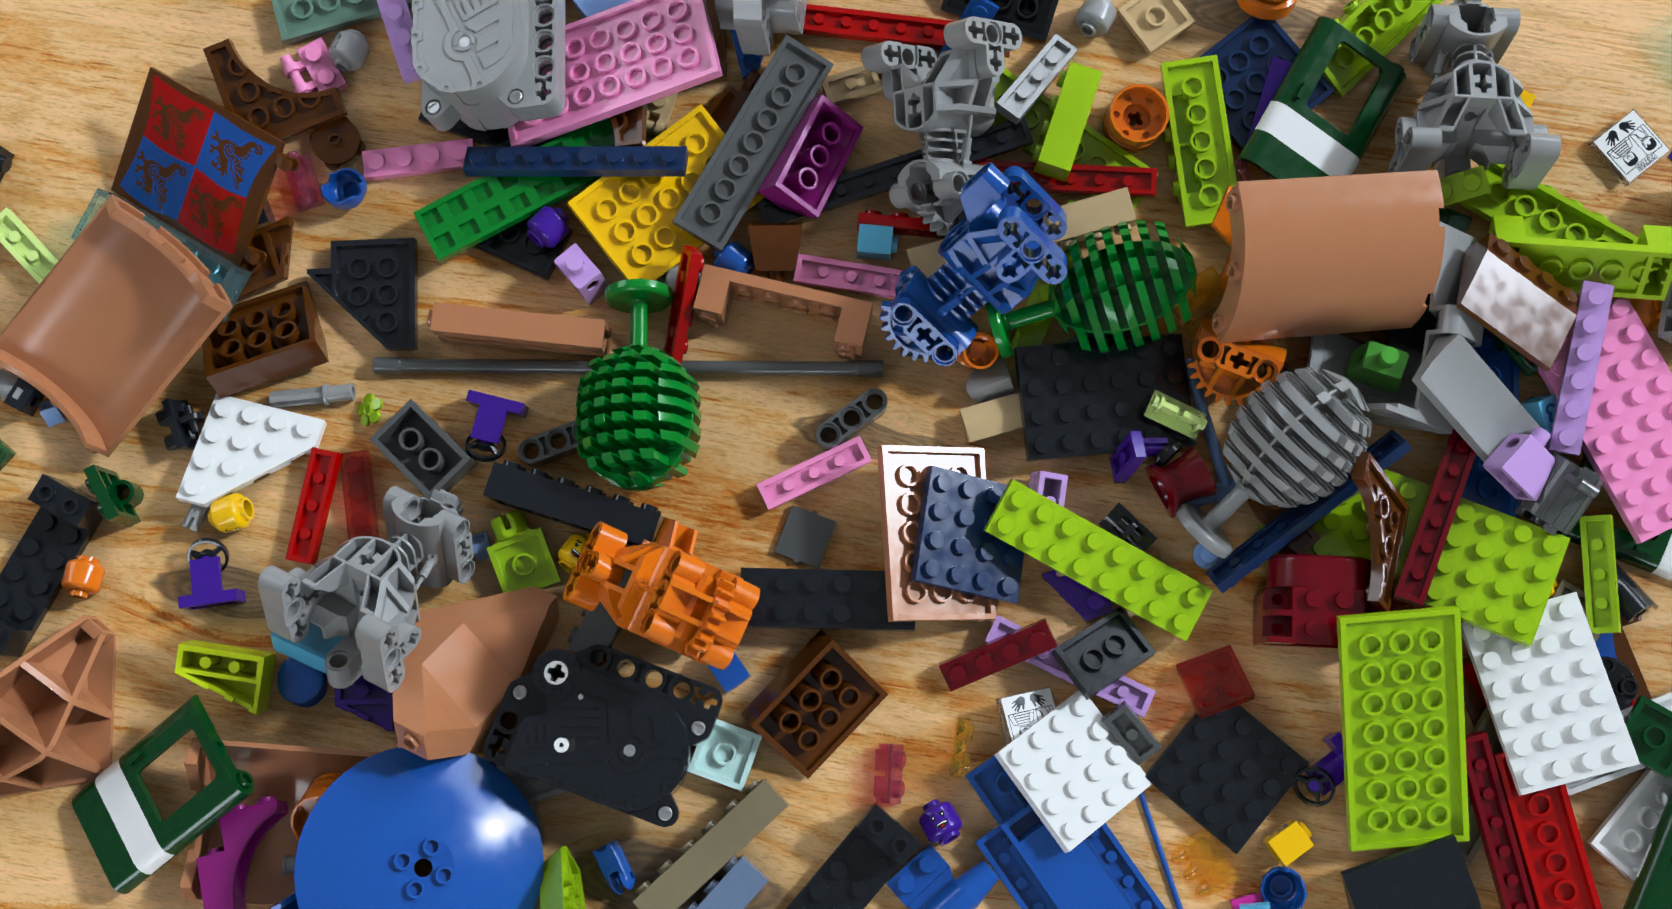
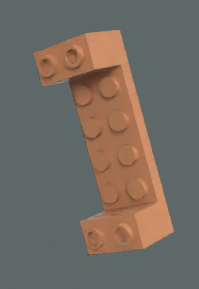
(720, 285)

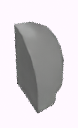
(990, 382)

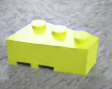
(231, 671)

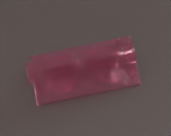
(304, 183)
(890, 787)

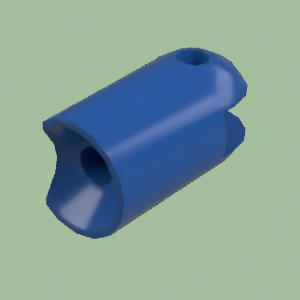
(615, 867)

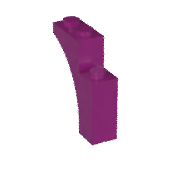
(226, 868)

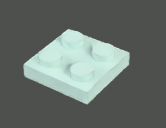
(726, 755)

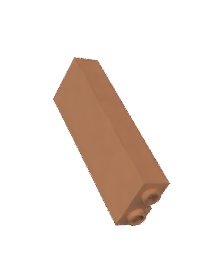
(520, 330)

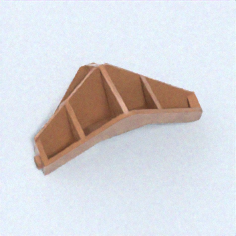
(464, 669)
(59, 709)

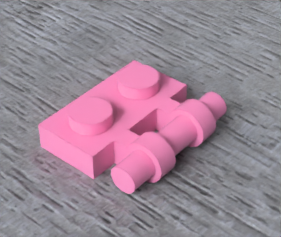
(319, 65)

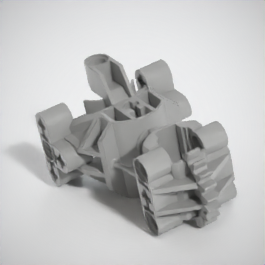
(1472, 102)
(948, 104)
(371, 588)

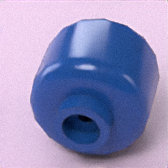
(734, 258)

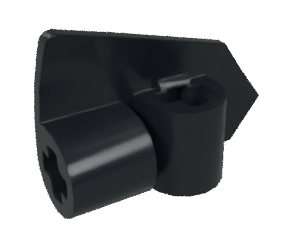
(1632, 598)

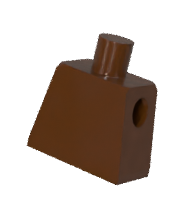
(775, 247)

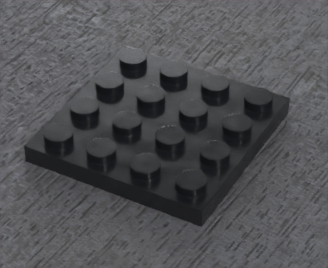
(1226, 773)

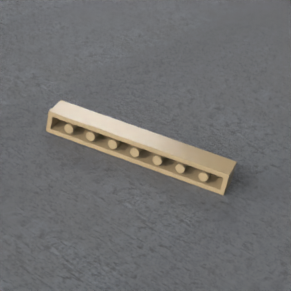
(1082, 218)

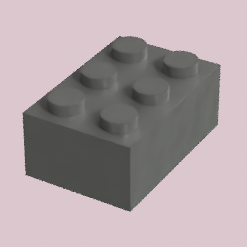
(423, 450)

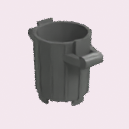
(1563, 497)

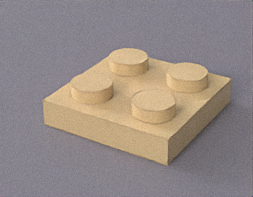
(1155, 21)

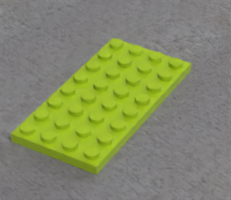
(1489, 565)
(1403, 727)

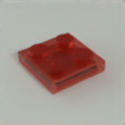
(1215, 681)

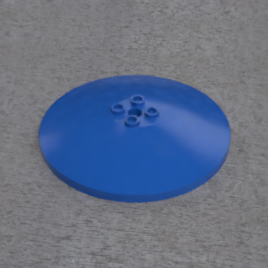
(404, 808)

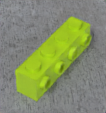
(1068, 120)

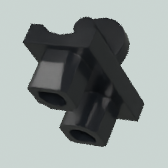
(182, 423)
(1127, 527)

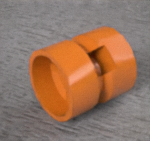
(980, 353)

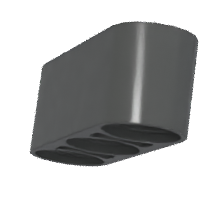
(858, 407)
(545, 443)

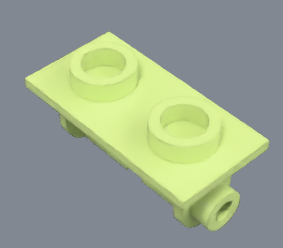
(1175, 415)

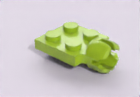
(521, 554)

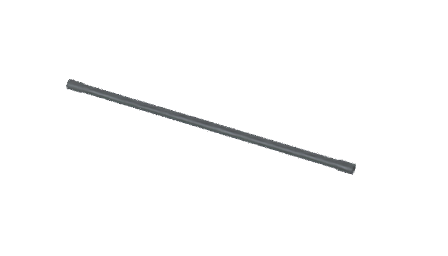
(398, 365)

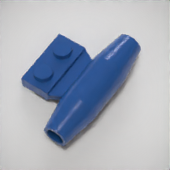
(930, 884)

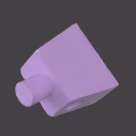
(581, 273)
(1522, 464)

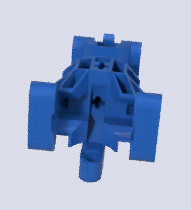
(983, 265)

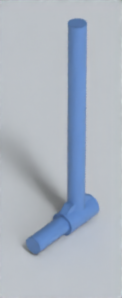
(1225, 483)

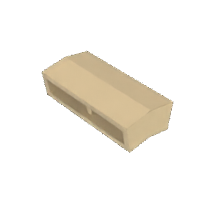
(991, 417)

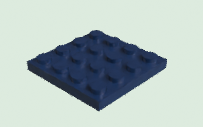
(1243, 67)
(951, 541)

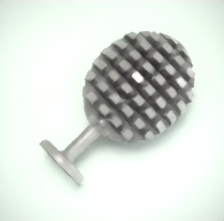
(1286, 449)

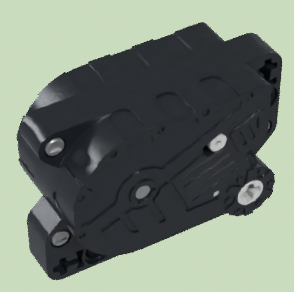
(604, 731)

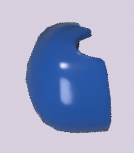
(344, 189)
(1283, 888)

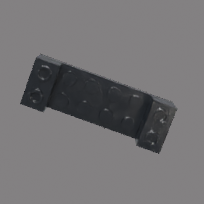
(38, 562)
(859, 864)

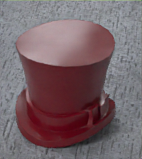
(1182, 480)

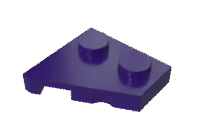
(1083, 600)
(367, 702)

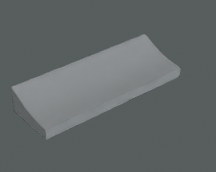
(1471, 395)

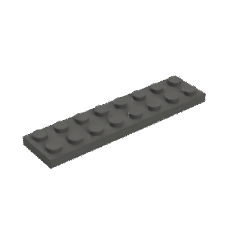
(752, 143)

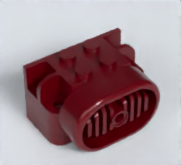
(1305, 598)

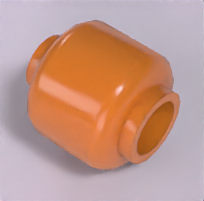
(83, 577)

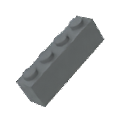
(597, 629)

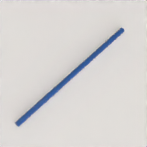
(1160, 851)

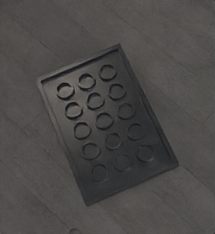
(1091, 400)

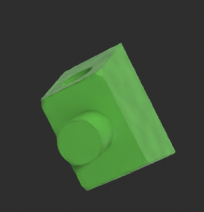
(1379, 366)

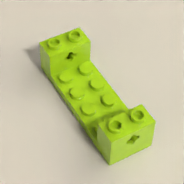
(1633, 269)

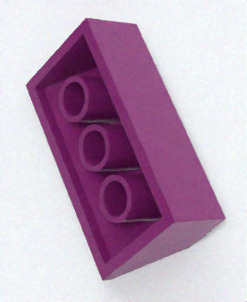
(812, 159)

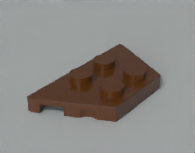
(276, 242)

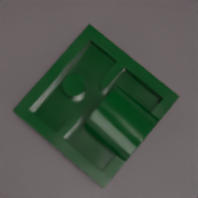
(108, 490)

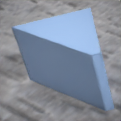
(51, 414)
(480, 543)

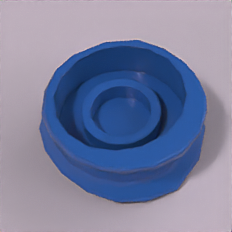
(301, 683)

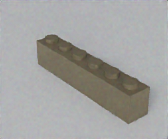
(712, 851)

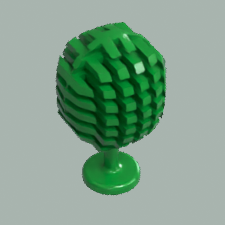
(1111, 290)
(640, 405)

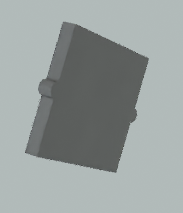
(805, 537)

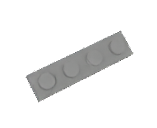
(1035, 79)

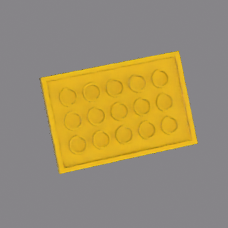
(635, 214)

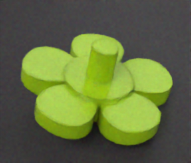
(370, 410)

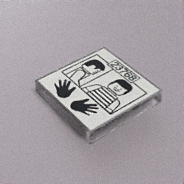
(1629, 147)
(1023, 710)

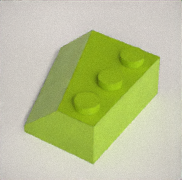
(561, 882)

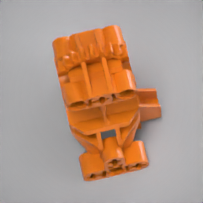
(1216, 369)
(670, 592)

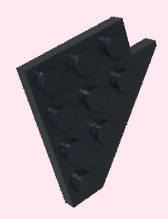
(377, 287)

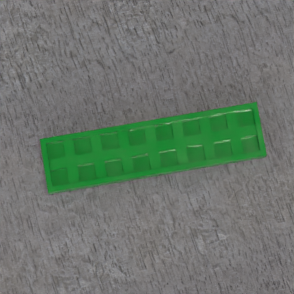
(500, 202)

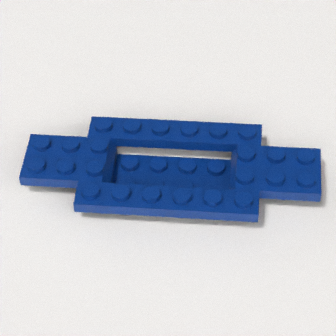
(1087, 877)

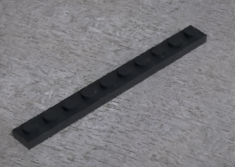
(881, 176)

